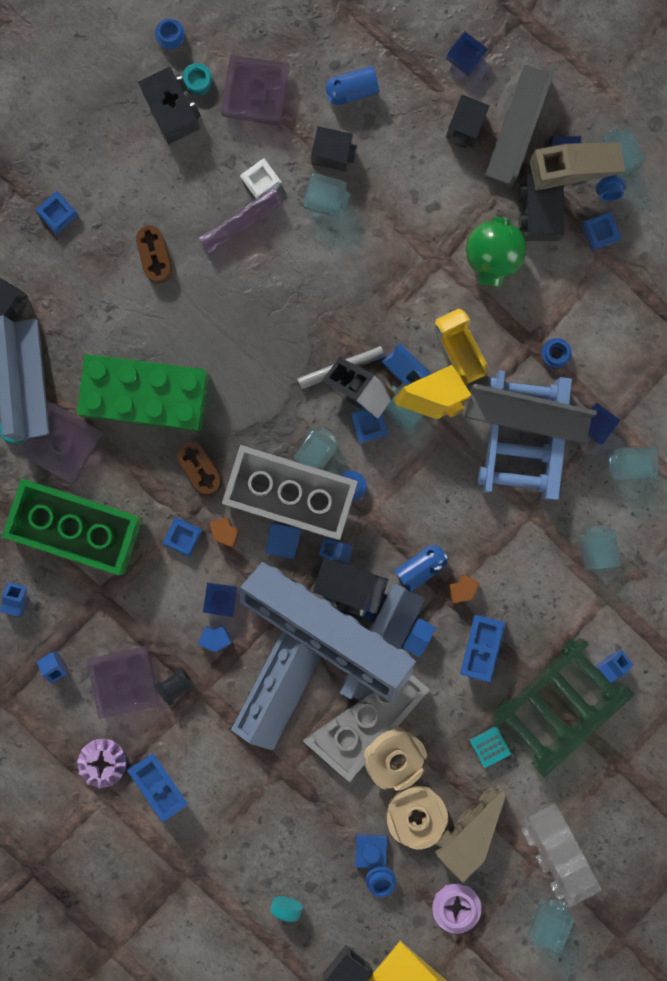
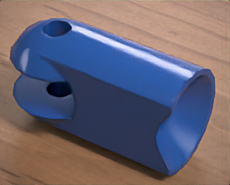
(352, 86)
(405, 365)
(422, 567)

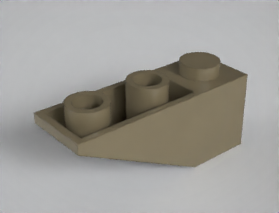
(575, 163)
(469, 842)

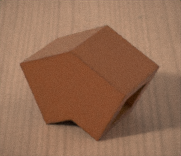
(224, 532)
(463, 589)

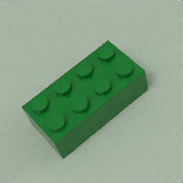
(143, 393)
(72, 527)

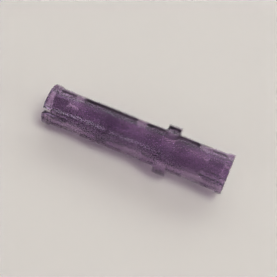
(240, 220)

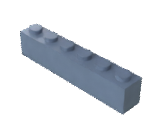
(327, 631)

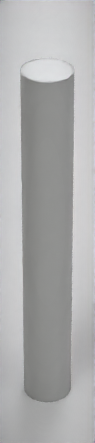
(359, 360)

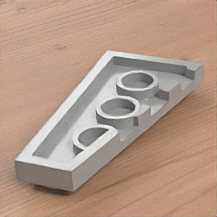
(351, 732)

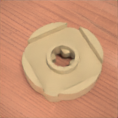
(384, 748)
(408, 832)

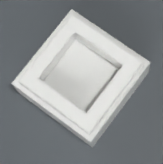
(260, 178)

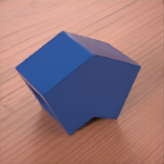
(335, 550)
(14, 599)
(419, 637)
(215, 638)
(614, 666)
(52, 667)

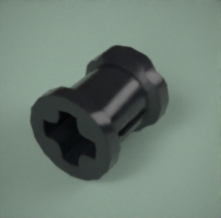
(174, 685)

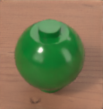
(495, 250)

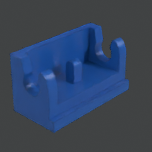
(483, 648)
(157, 787)

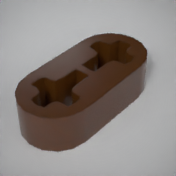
(147, 256)
(193, 471)

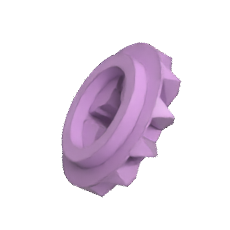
(112, 753)
(466, 917)

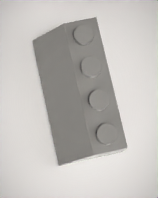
(289, 492)

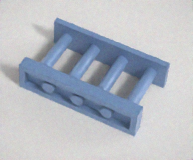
(550, 453)

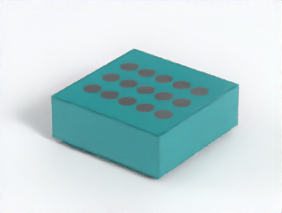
(490, 747)

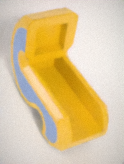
(460, 345)

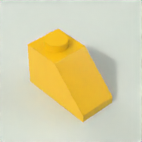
(435, 394)

